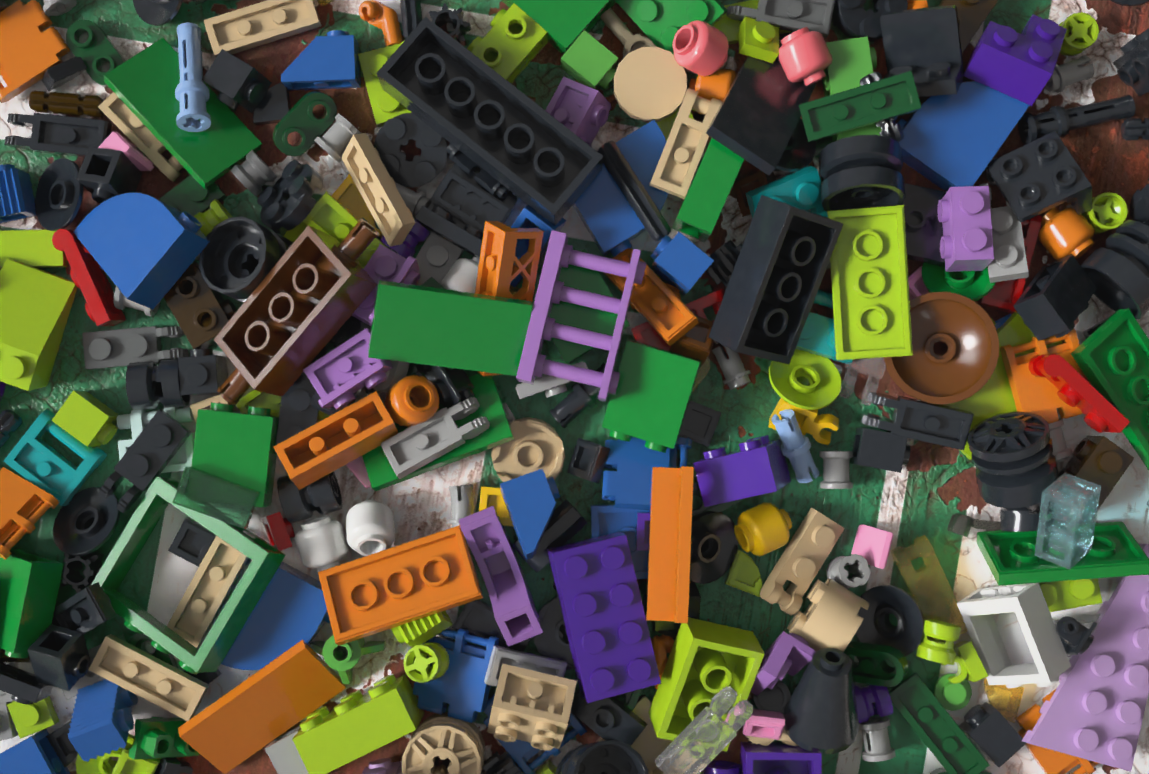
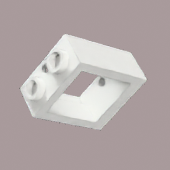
(1037, 627)

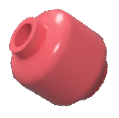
(700, 48)
(804, 56)

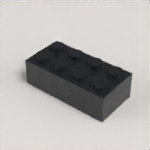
(775, 280)

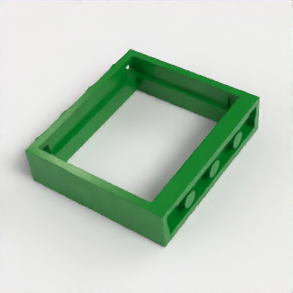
(236, 611)

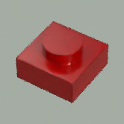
(278, 531)

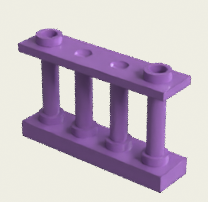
(553, 291)

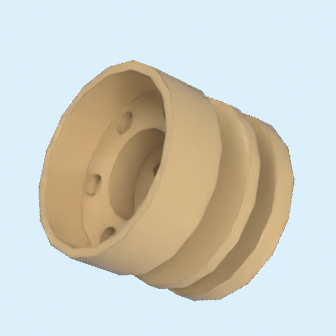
(448, 739)

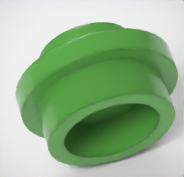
(952, 695)

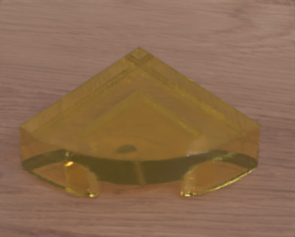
(1004, 699)

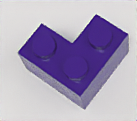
(1017, 61)
(744, 473)

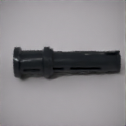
(1064, 120)

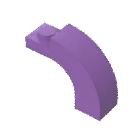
(502, 575)

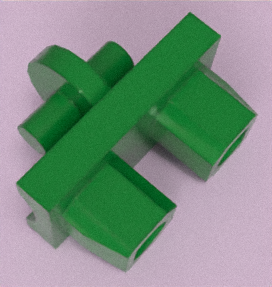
(159, 739)

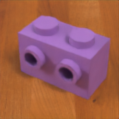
(966, 228)

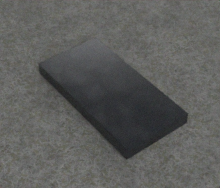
(759, 113)

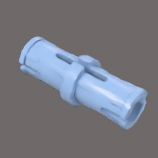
(795, 446)

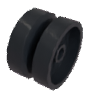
(861, 173)

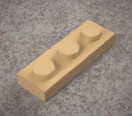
(260, 24)
(378, 189)
(207, 592)
(149, 677)

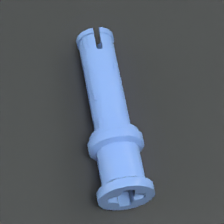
(191, 90)

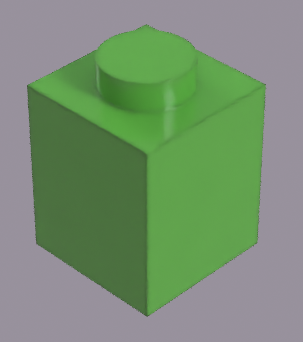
(590, 62)

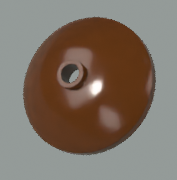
(970, 354)

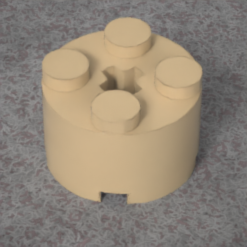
(830, 617)

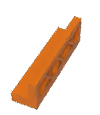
(500, 265)
(669, 544)

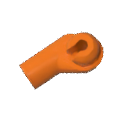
(661, 646)

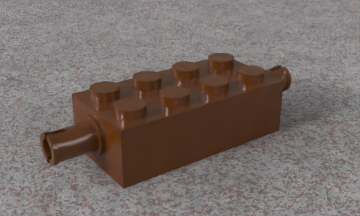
(295, 311)

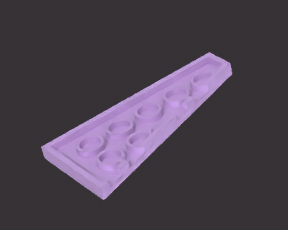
(1107, 687)

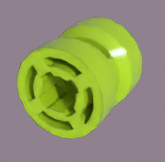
(1110, 211)
(935, 649)

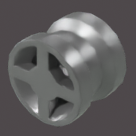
(253, 173)

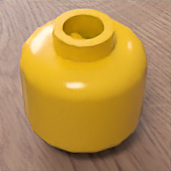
(763, 529)

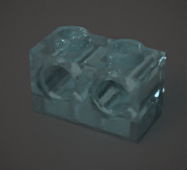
(1067, 520)

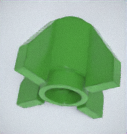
(344, 663)

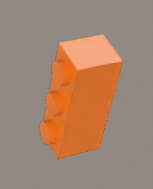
(336, 440)

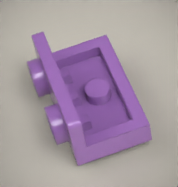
(346, 371)

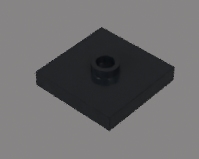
(922, 224)

